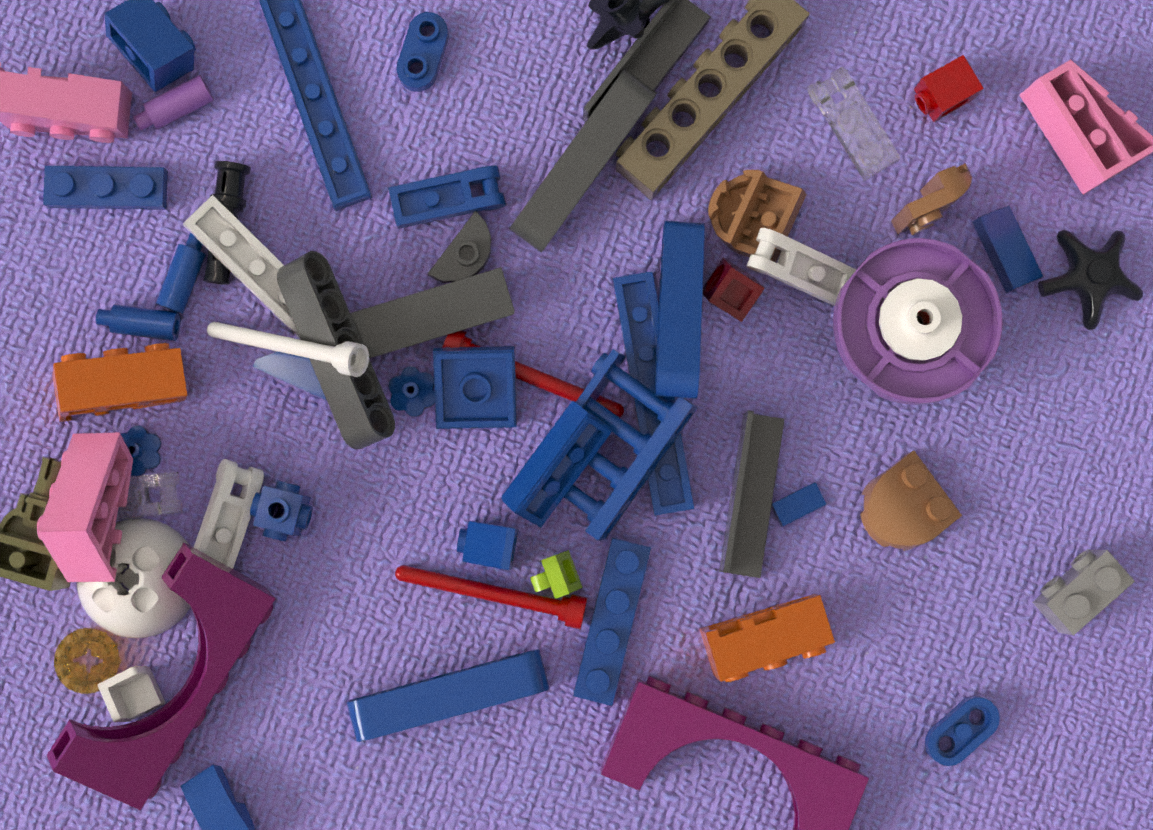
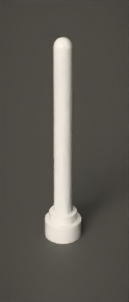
(347, 358)

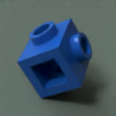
(296, 514)

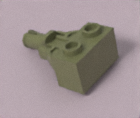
(21, 551)

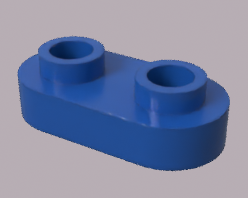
(422, 50)
(963, 734)

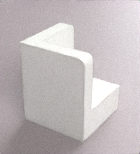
(131, 694)

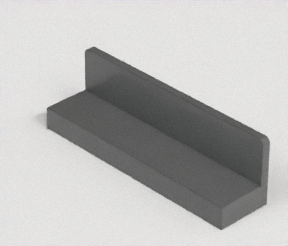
(658, 50)
(434, 312)
(751, 495)

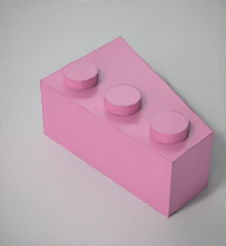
(64, 105)
(1085, 126)
(85, 505)

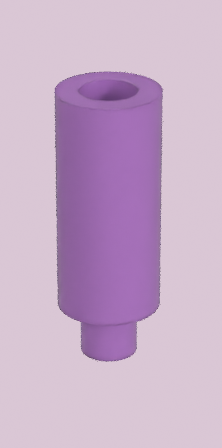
(174, 104)

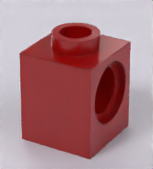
(947, 89)

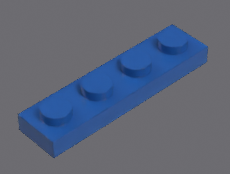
(612, 622)

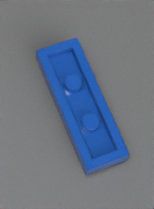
(105, 187)

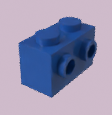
(150, 41)

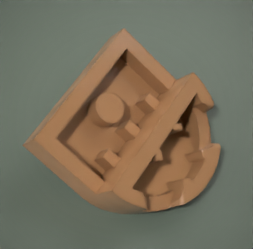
(937, 197)
(752, 203)
(906, 505)

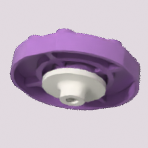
(880, 329)

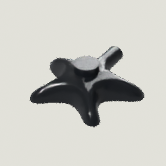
(621, 19)
(1092, 275)

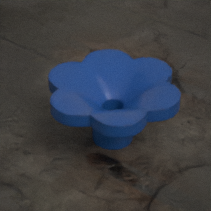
(418, 400)
(146, 449)

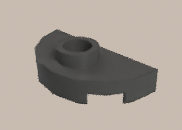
(466, 252)

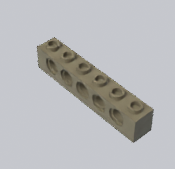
(651, 173)

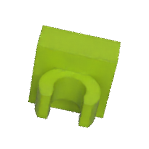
(559, 575)

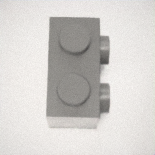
(1082, 591)

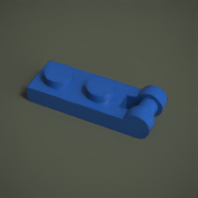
(446, 196)

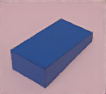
(798, 504)

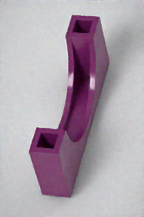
(659, 722)
(133, 757)

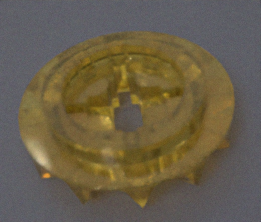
(75, 645)

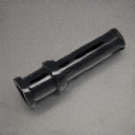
(228, 192)

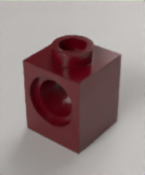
(732, 289)

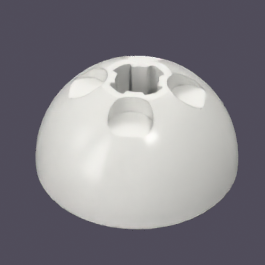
(149, 604)

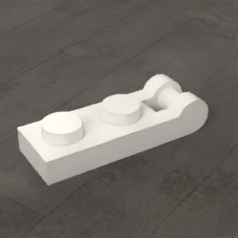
(799, 266)
(228, 514)

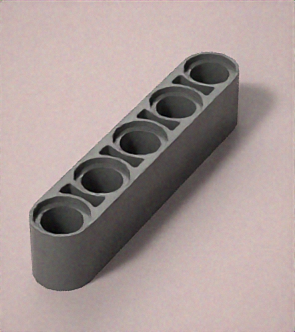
(583, 160)
(325, 319)

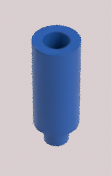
(181, 275)
(140, 322)

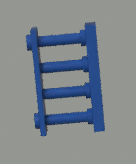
(648, 447)

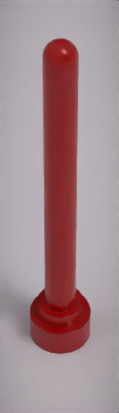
(537, 377)
(568, 609)

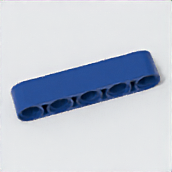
(680, 310)
(448, 695)

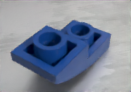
(214, 802)

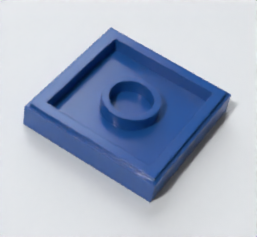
(475, 387)

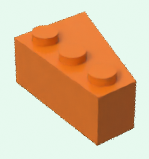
(118, 381)
(767, 638)

